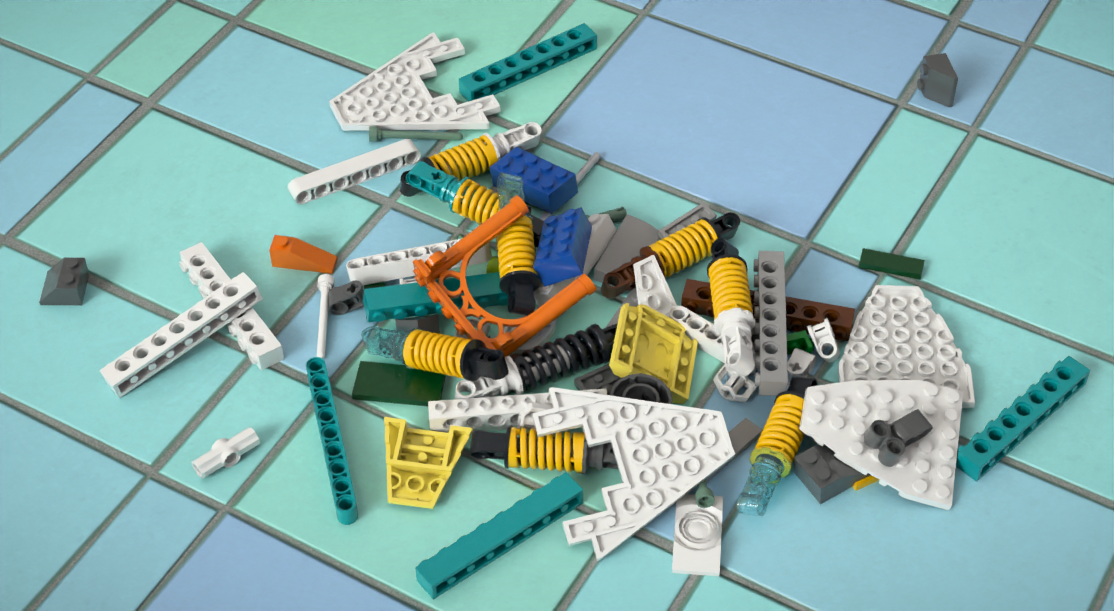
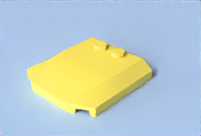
(654, 346)

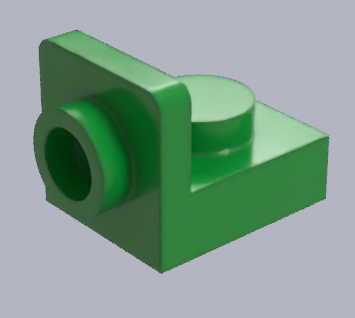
(800, 341)

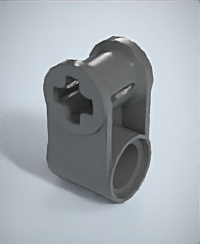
(346, 297)

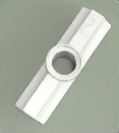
(225, 452)

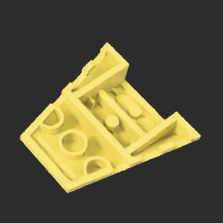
(420, 461)

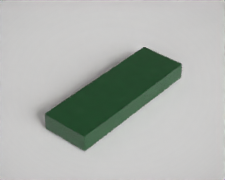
(891, 263)

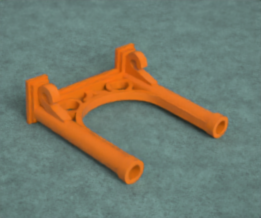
(527, 327)

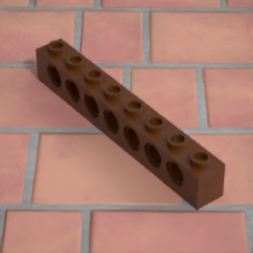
(799, 312)

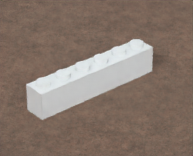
(600, 237)

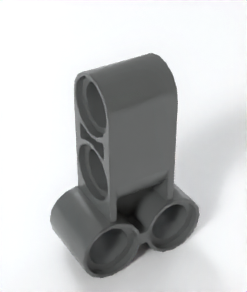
(894, 437)

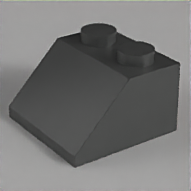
(938, 79)
(65, 283)

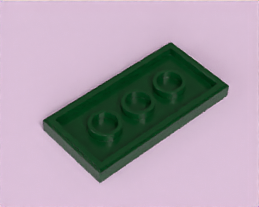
(397, 384)

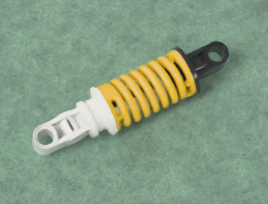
(477, 155)
(732, 305)

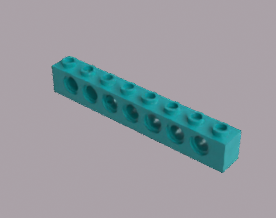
(528, 63)
(1021, 418)

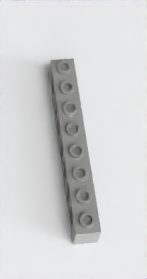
(771, 323)

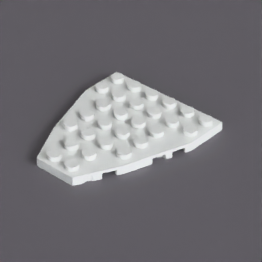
(904, 340)
(845, 410)

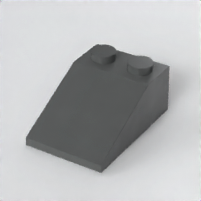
(824, 473)

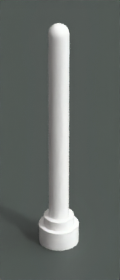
(325, 284)

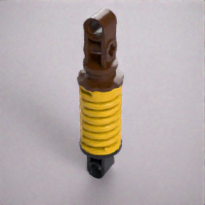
(674, 252)

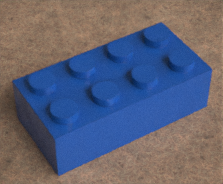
(543, 182)
(562, 247)

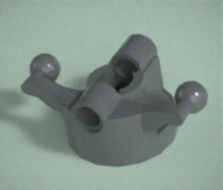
(640, 387)

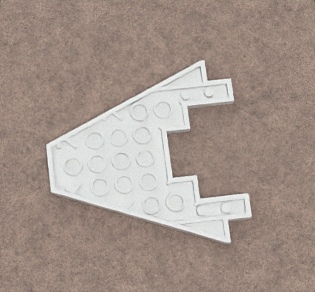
(399, 100)
(658, 452)

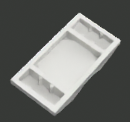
(697, 537)

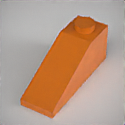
(300, 255)

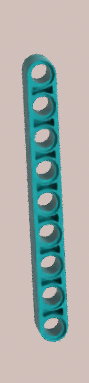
(332, 441)

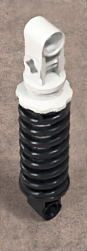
(545, 363)

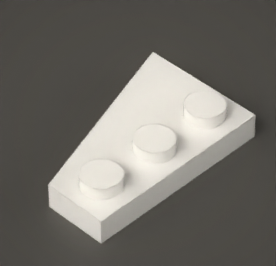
(652, 286)

